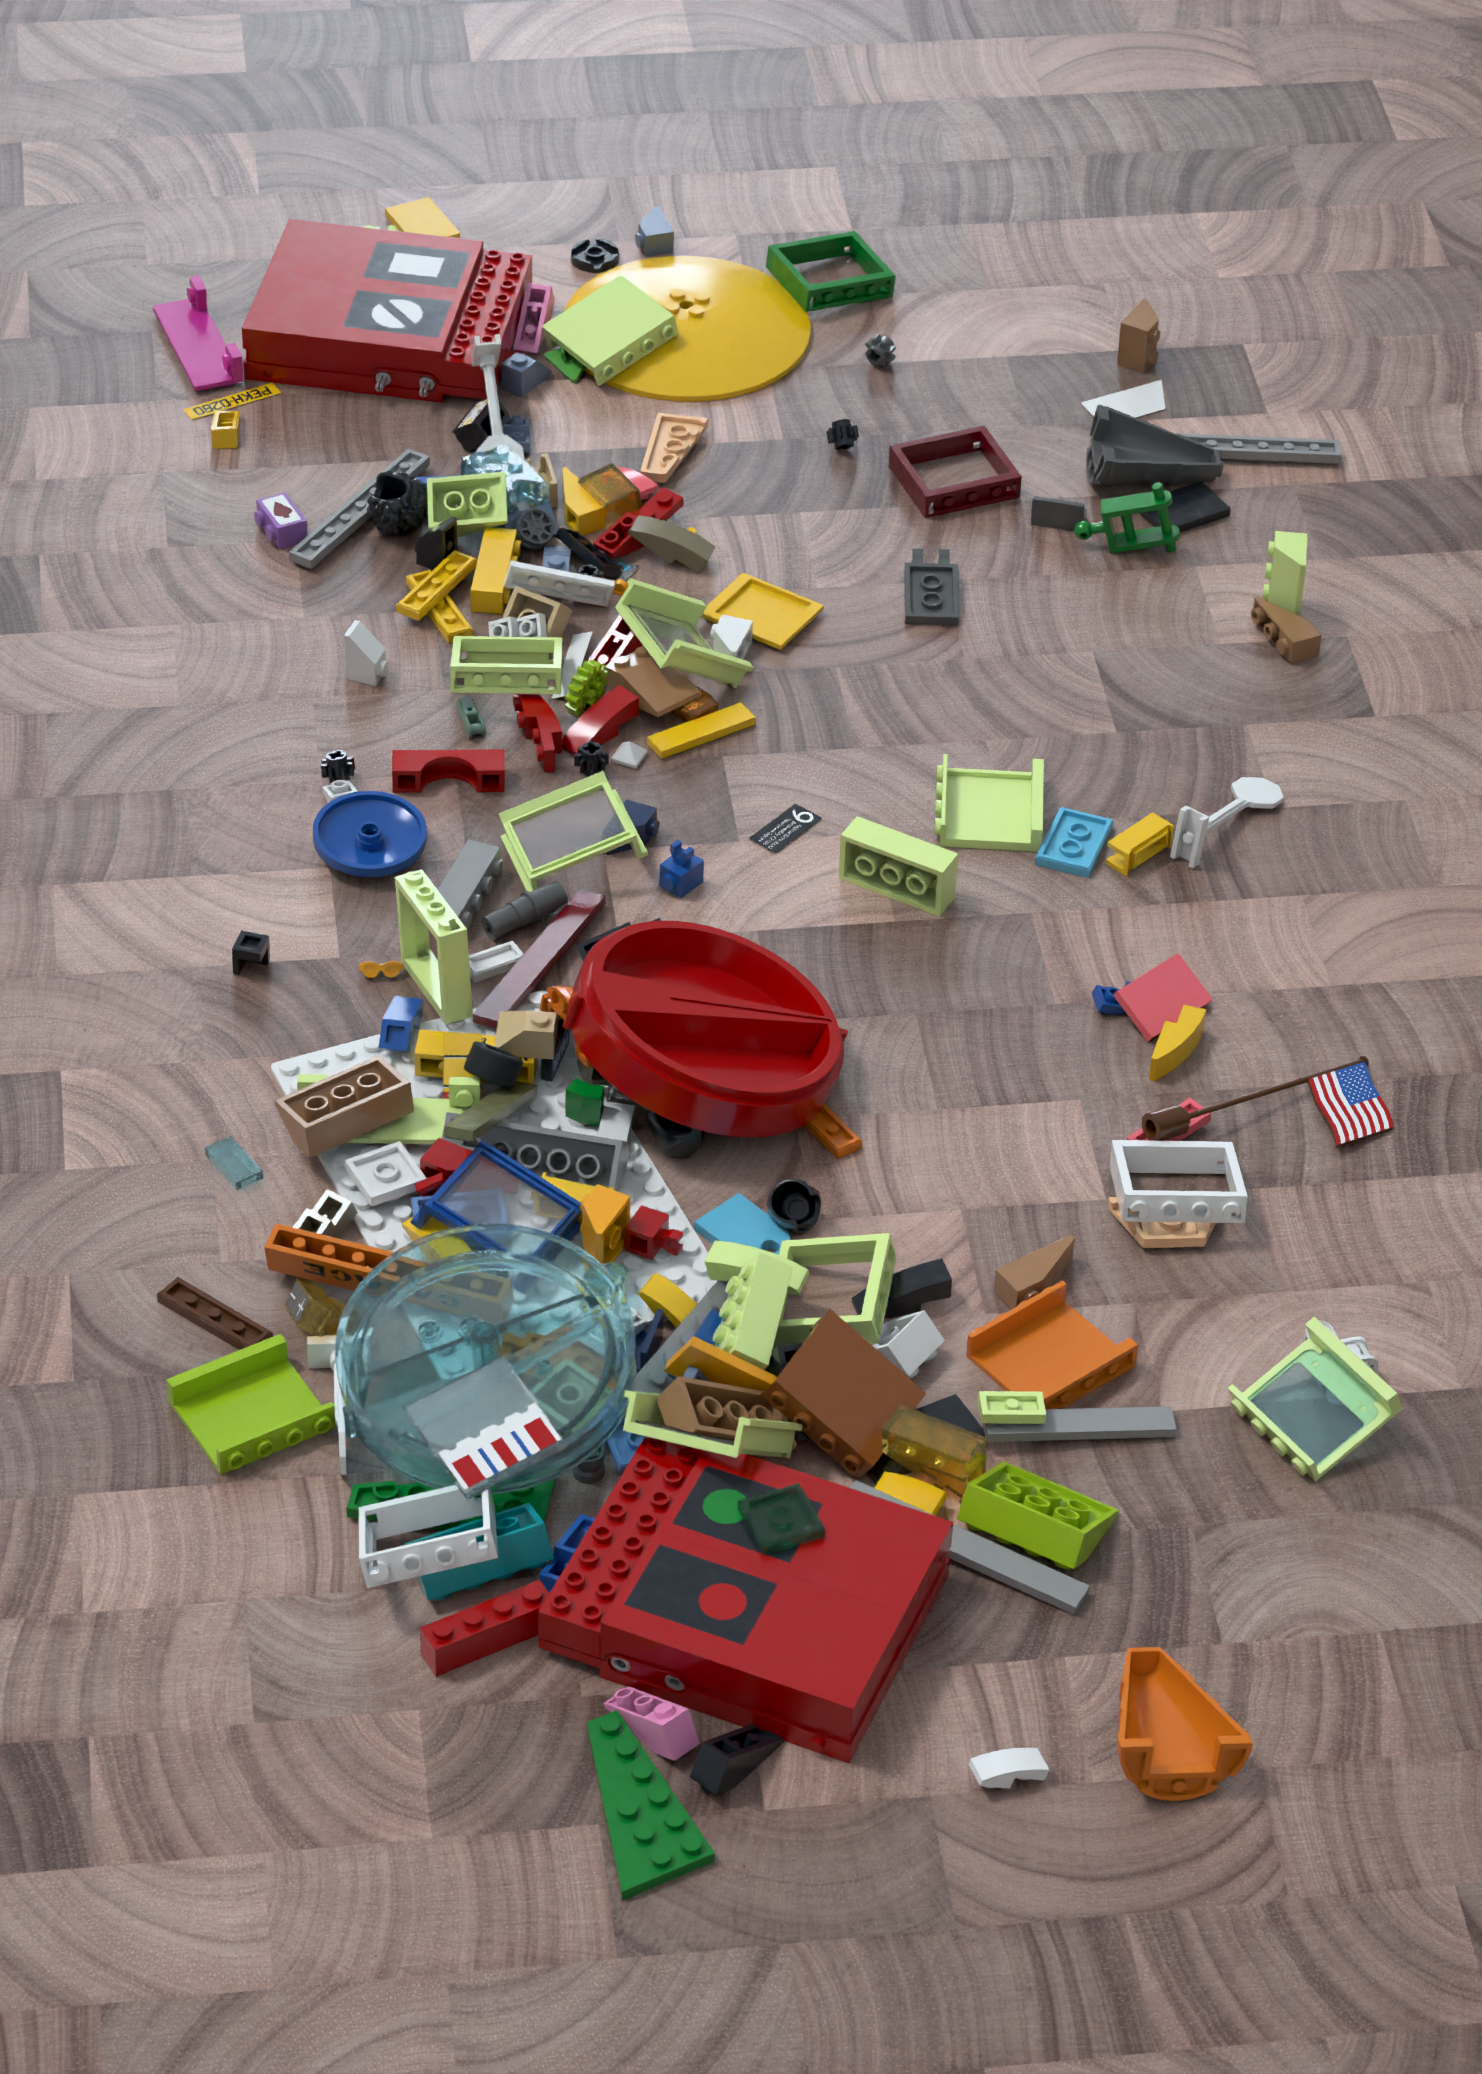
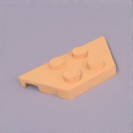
(1164, 1233)

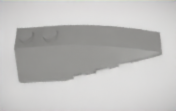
(557, 1152)

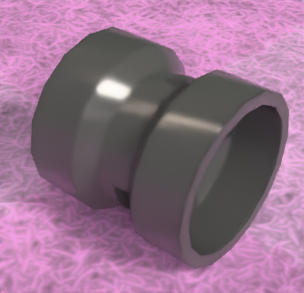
(591, 1469)

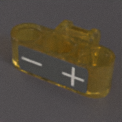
(313, 1309)

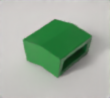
(584, 1102)

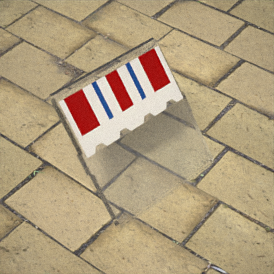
(485, 1427)

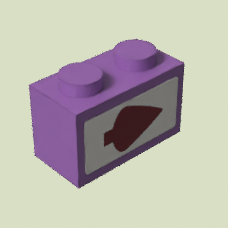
(281, 520)

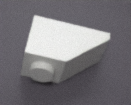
(732, 636)
(364, 655)

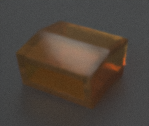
(697, 708)

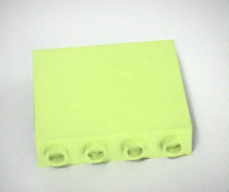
(611, 328)
(990, 808)

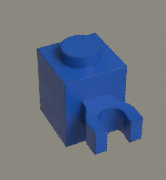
(681, 871)

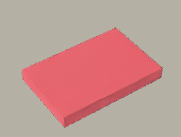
(1161, 996)

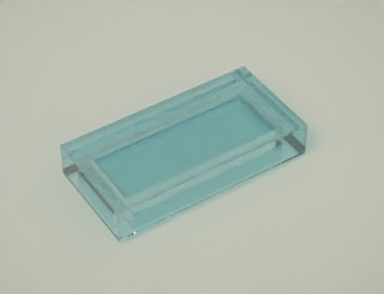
(234, 1162)

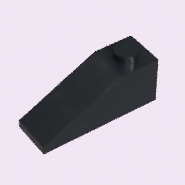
(732, 1757)

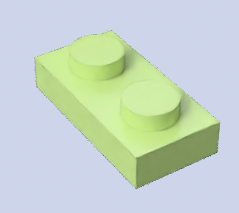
(1011, 1407)

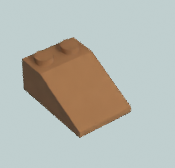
(657, 688)

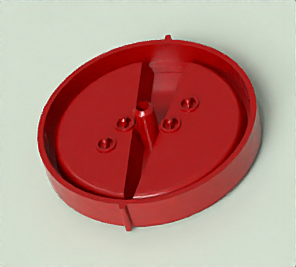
(706, 1029)

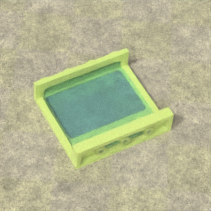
(1317, 1402)

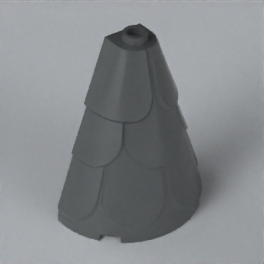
(1142, 453)

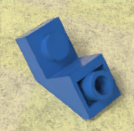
(398, 1024)

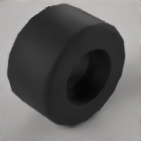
(493, 1064)

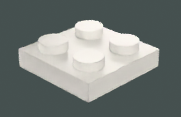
(384, 1173)

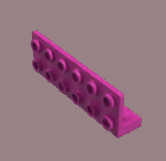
(198, 342)

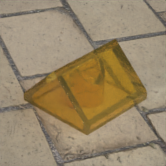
(612, 490)

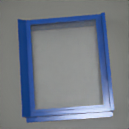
(501, 1191)

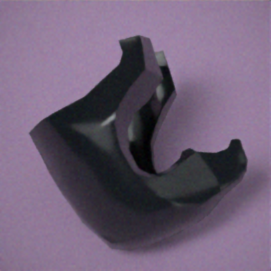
(675, 1139)

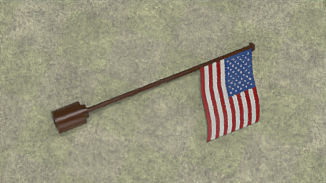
(1340, 1093)

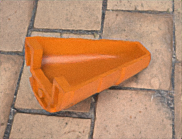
(1172, 1732)

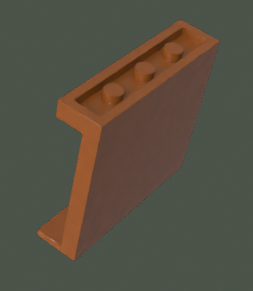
(842, 1393)

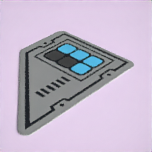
(627, 568)

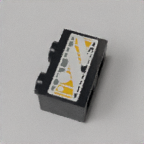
(476, 425)

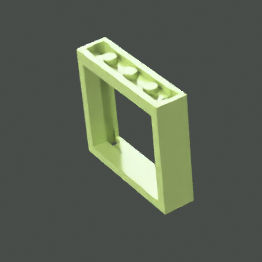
(506, 664)
(443, 980)
(841, 1250)

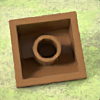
(1139, 338)

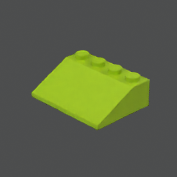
(1035, 1514)

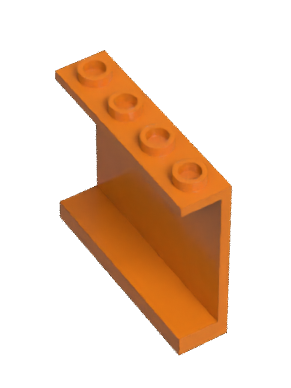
(1049, 1350)

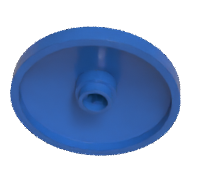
(369, 833)

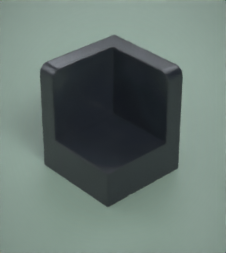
(250, 948)

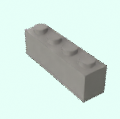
(471, 879)

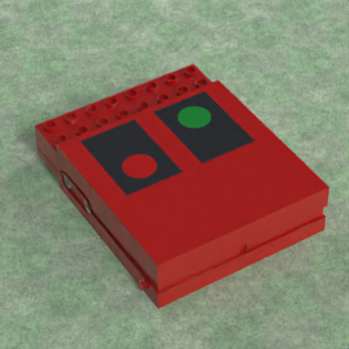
(694, 1613)

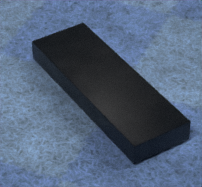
(588, 553)

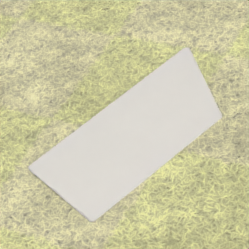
(1133, 401)

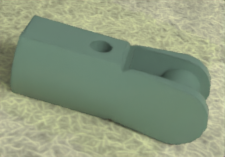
(470, 717)

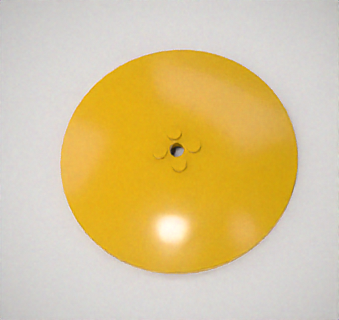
(732, 326)

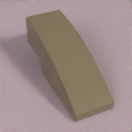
(672, 542)
(329, 1215)

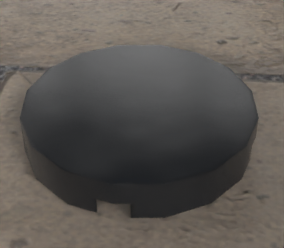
(594, 256)

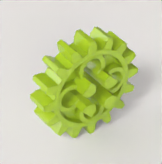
(586, 687)

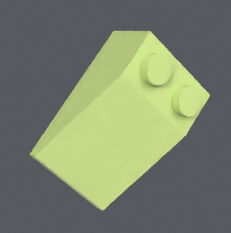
(473, 499)

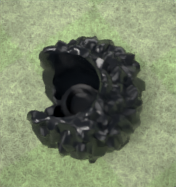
(398, 503)

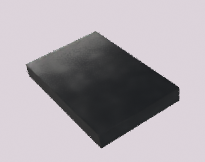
(1192, 507)

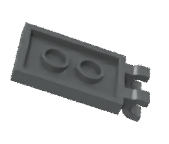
(931, 590)

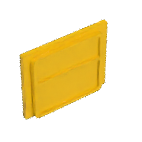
(774, 611)

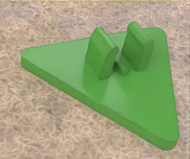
(566, 364)

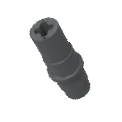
(524, 910)

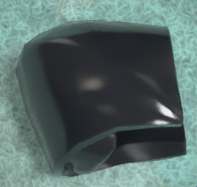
(794, 1205)

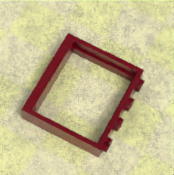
(960, 495)

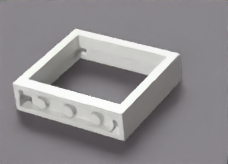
(1184, 1158)
(431, 1555)

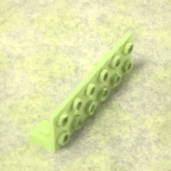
(429, 1114)

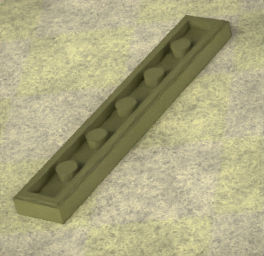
(489, 1111)

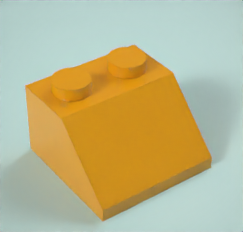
(604, 1223)

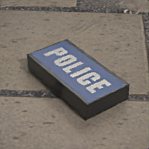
(550, 1066)

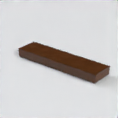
(212, 1315)

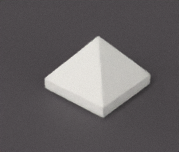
(629, 755)

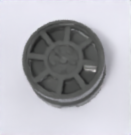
(534, 529)

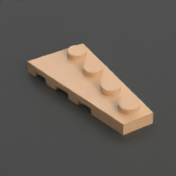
(670, 443)

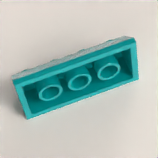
(520, 1545)

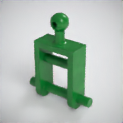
(1131, 538)

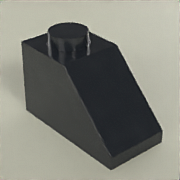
(437, 544)

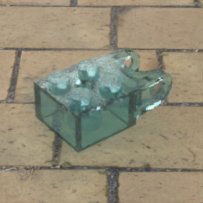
(521, 478)

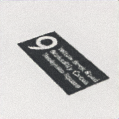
(785, 828)

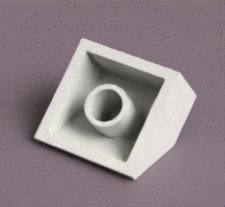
(909, 1342)

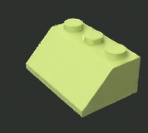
(1286, 570)

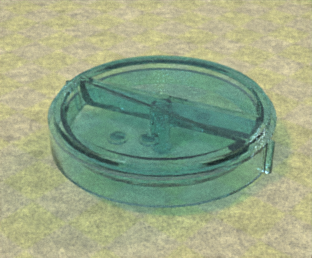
(467, 1301)

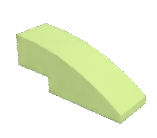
(728, 1258)

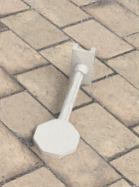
(487, 356)
(1194, 825)
(322, 1355)

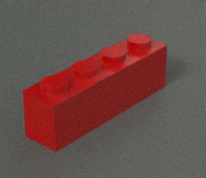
(482, 1629)

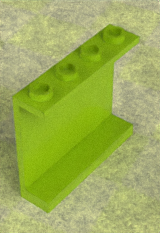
(248, 1405)

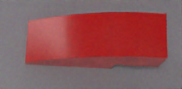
(602, 719)

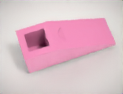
(656, 1722)

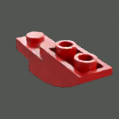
(616, 539)
(541, 725)

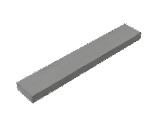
(1089, 1424)

